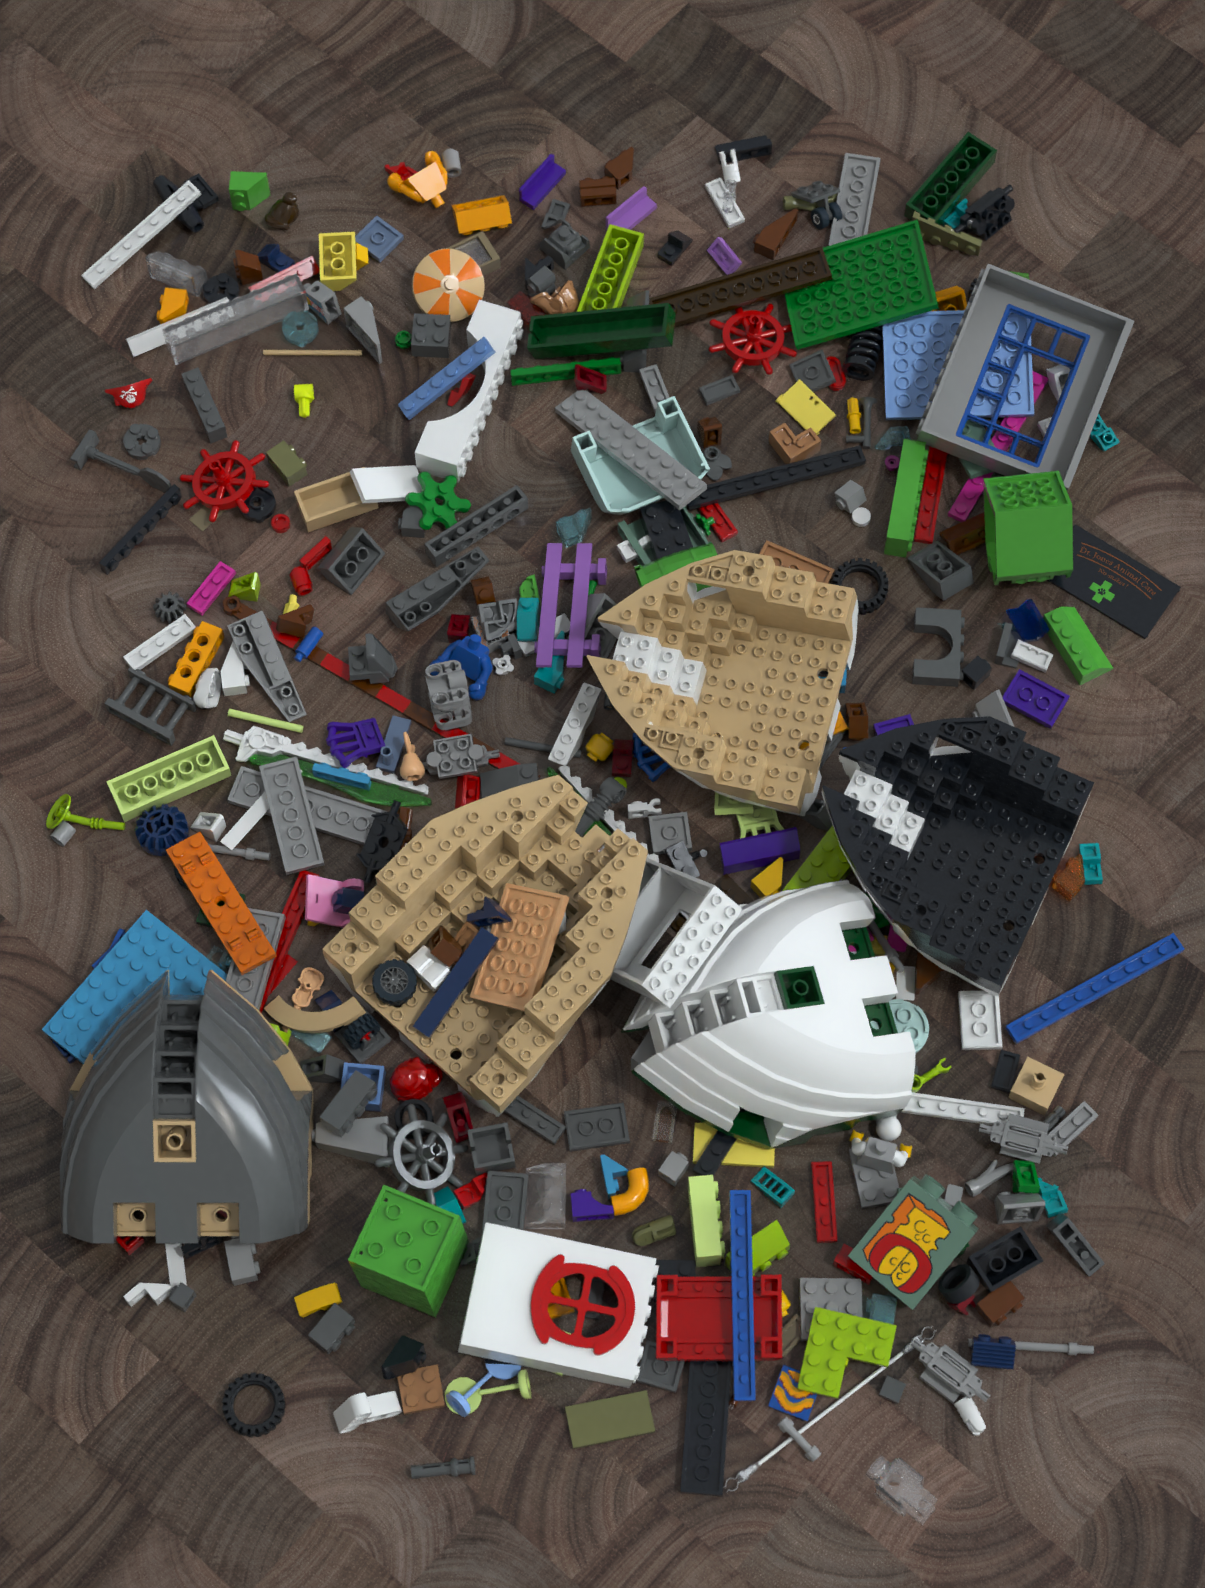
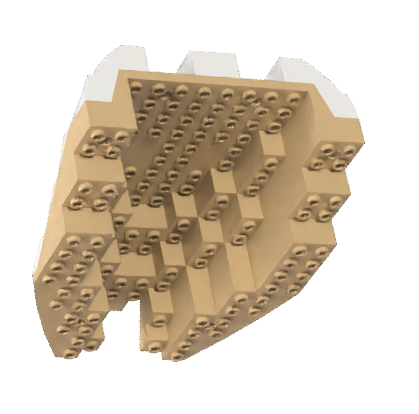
(443, 875)

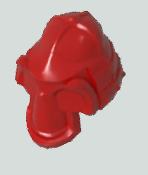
(414, 1079)

